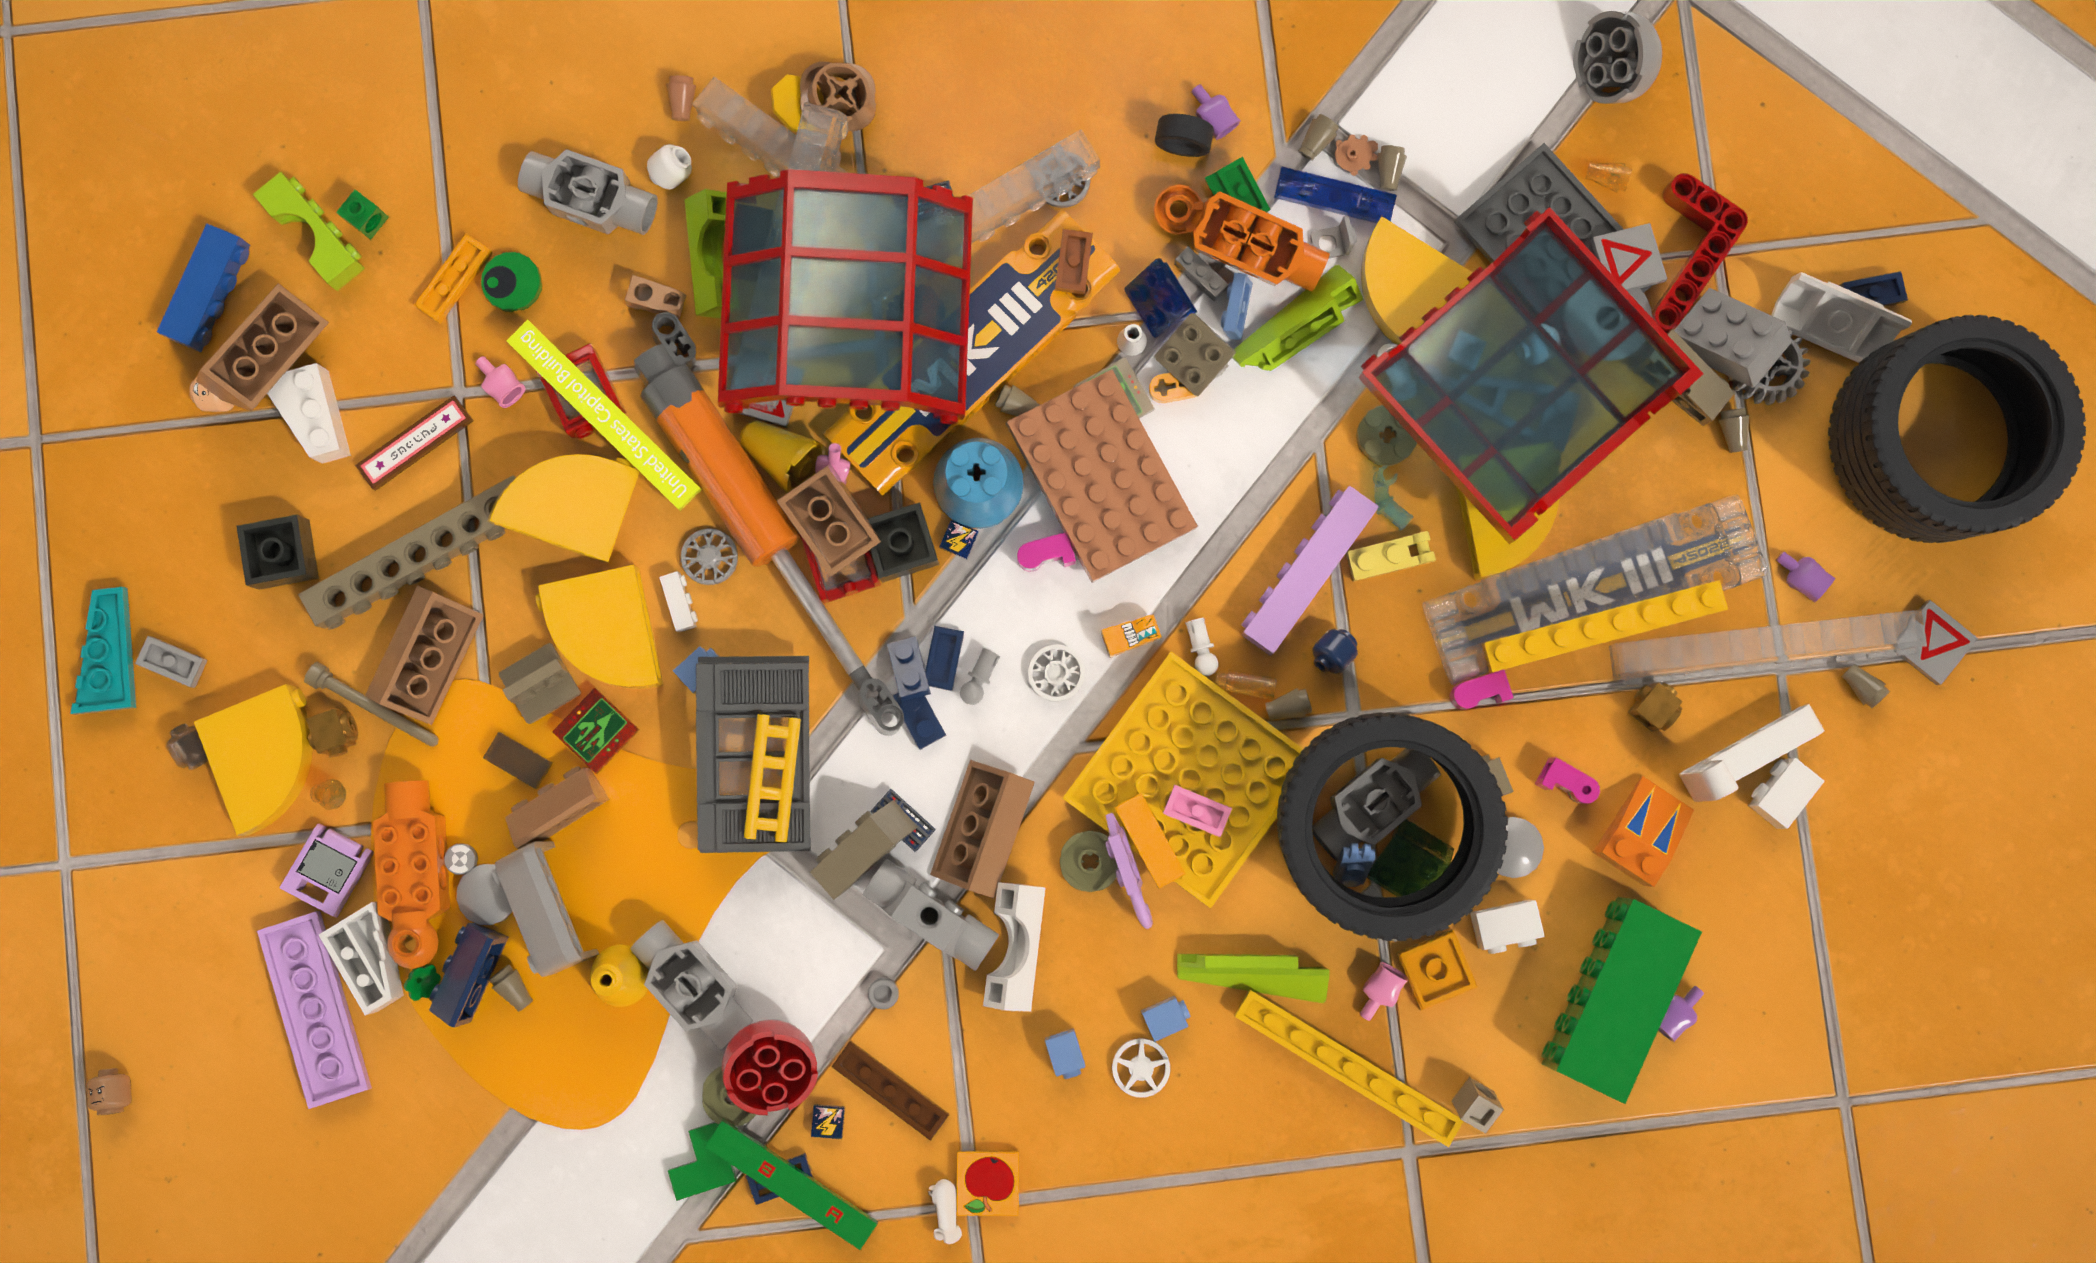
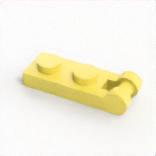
(1389, 556)

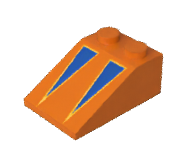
(1645, 833)

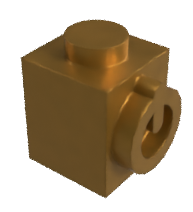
(1656, 706)
(332, 732)

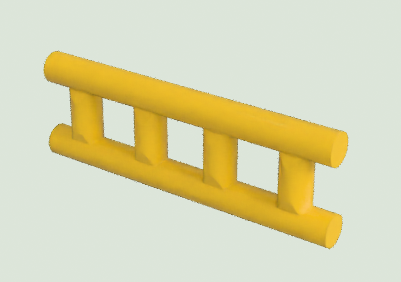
(782, 794)

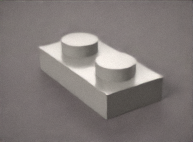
(171, 661)

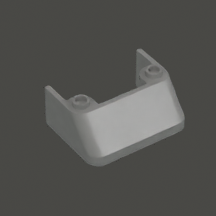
(539, 910)

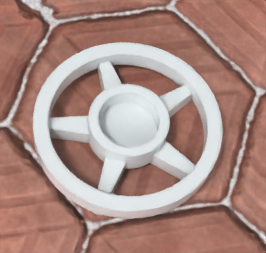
(1141, 1067)

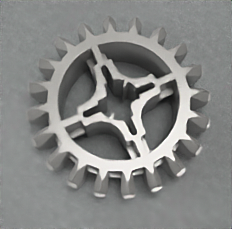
(1790, 367)

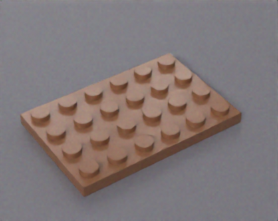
(1101, 475)

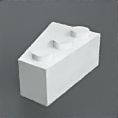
(312, 412)
(363, 958)

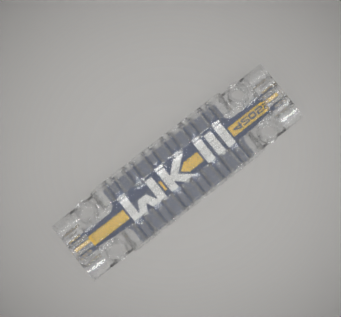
(1596, 577)

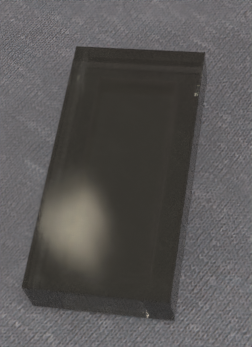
(517, 760)

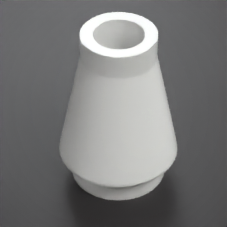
(1131, 346)

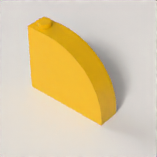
(1405, 279)
(569, 503)
(1489, 550)
(603, 626)
(259, 755)

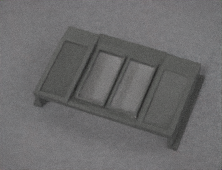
(727, 706)

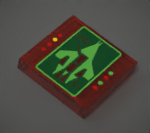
(596, 730)

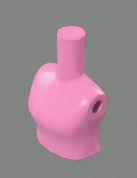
(500, 383)
(840, 465)
(1382, 989)

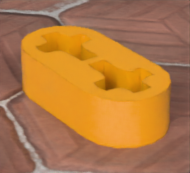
(1172, 395)

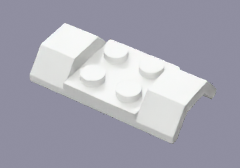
(1836, 317)

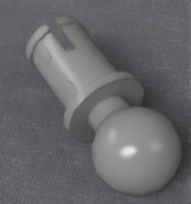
(972, 691)

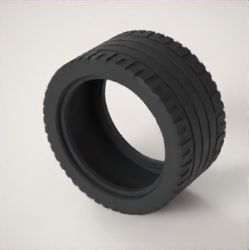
(2038, 408)
(1455, 889)

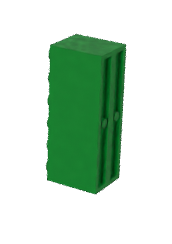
(1620, 997)

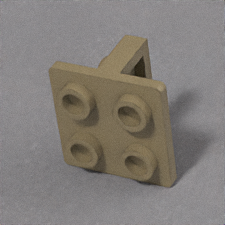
(1195, 354)
(539, 683)

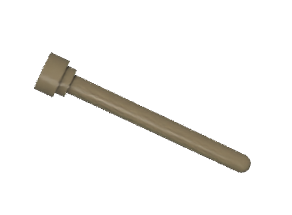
(319, 676)

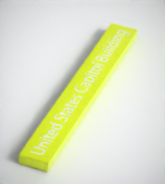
(604, 415)

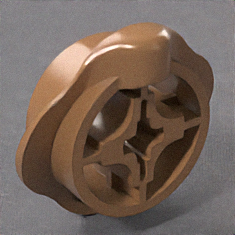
(855, 77)

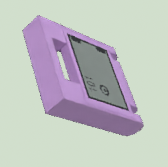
(330, 865)

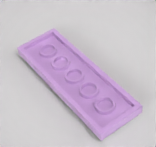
(314, 1010)

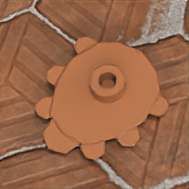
(1355, 153)

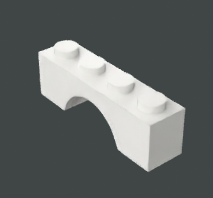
(1013, 981)

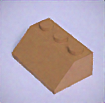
(555, 807)

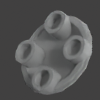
(1523, 849)
(481, 897)

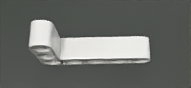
(1718, 773)

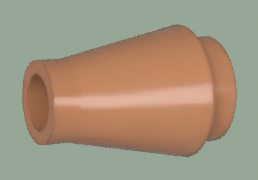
(681, 95)

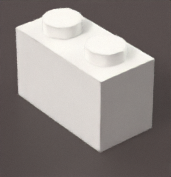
(1785, 792)
(1507, 925)

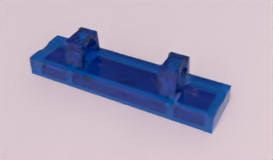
(1334, 195)

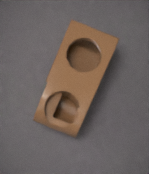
(654, 297)

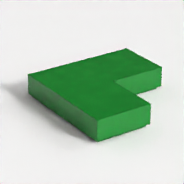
(706, 1172)

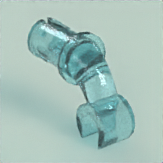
(1386, 504)

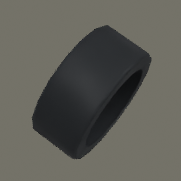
(1184, 135)

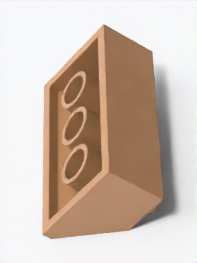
(261, 349)
(424, 655)
(982, 828)

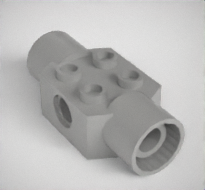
(587, 192)
(1375, 801)
(905, 902)
(690, 984)

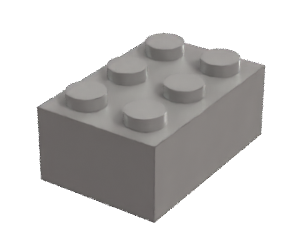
(1734, 337)

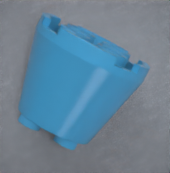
(984, 501)

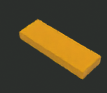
(452, 278)
(1149, 840)

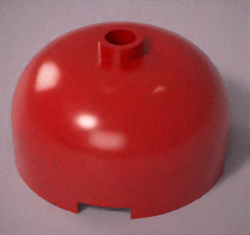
(776, 1059)

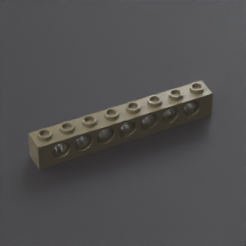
(320, 598)

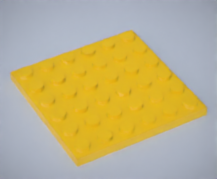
(1204, 741)

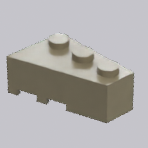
(1706, 395)
(862, 848)

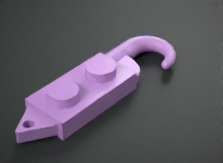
(1128, 873)

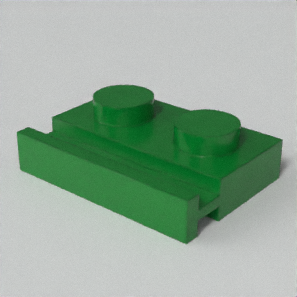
(1239, 183)

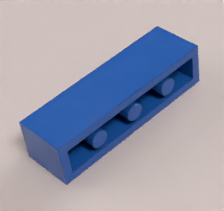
(204, 288)

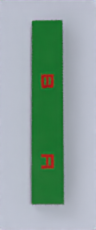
(791, 1184)

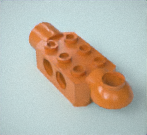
(1243, 237)
(411, 870)

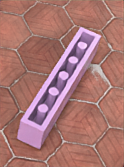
(1309, 570)

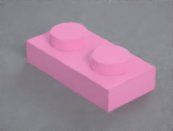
(1197, 811)

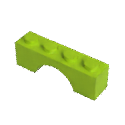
(705, 235)
(331, 257)

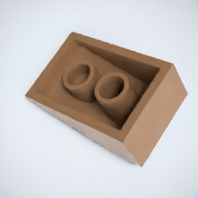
(829, 520)

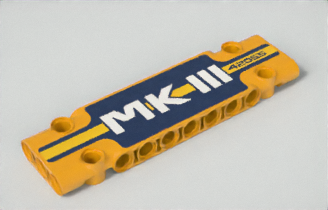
(1010, 323)

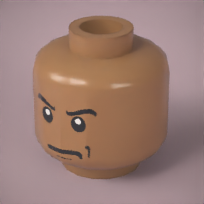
(109, 1092)

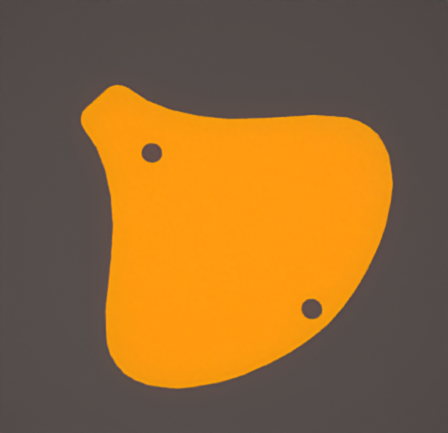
(618, 874)

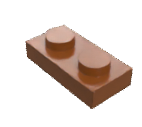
(1073, 261)

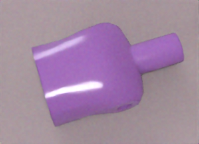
(1216, 112)
(1806, 576)
(1680, 1014)

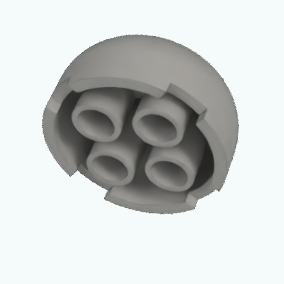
(1632, 55)

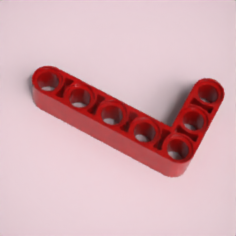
(1702, 256)

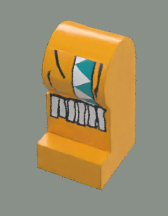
(1130, 635)

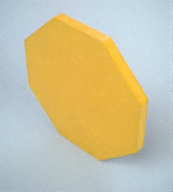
(786, 101)

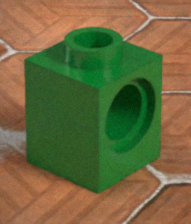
(362, 214)

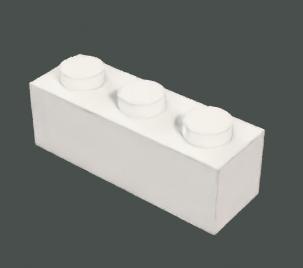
(679, 601)

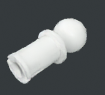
(1206, 662)

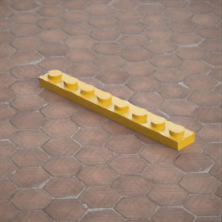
(1604, 626)
(1349, 1068)

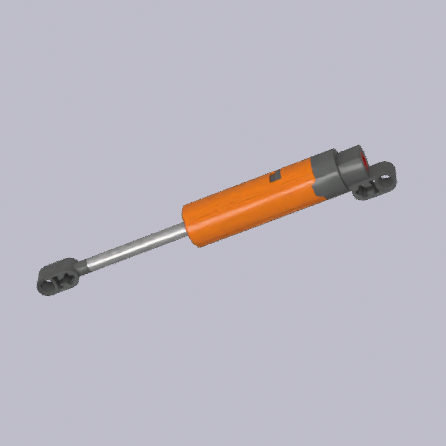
(740, 491)

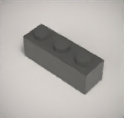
(1201, 273)

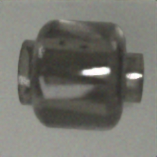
(186, 747)

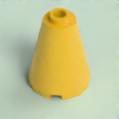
(781, 453)
(618, 976)

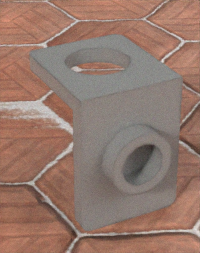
(1343, 235)

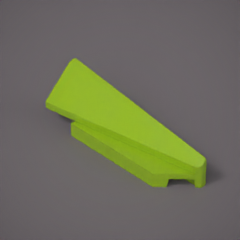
(1300, 321)
(1260, 973)

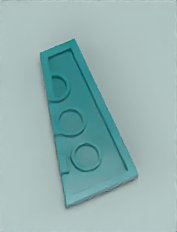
(107, 662)

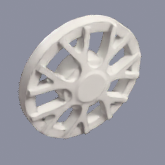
(1056, 673)

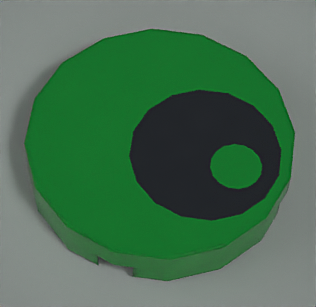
(511, 282)

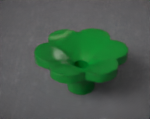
(422, 982)

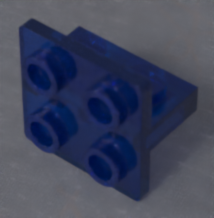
(1159, 297)

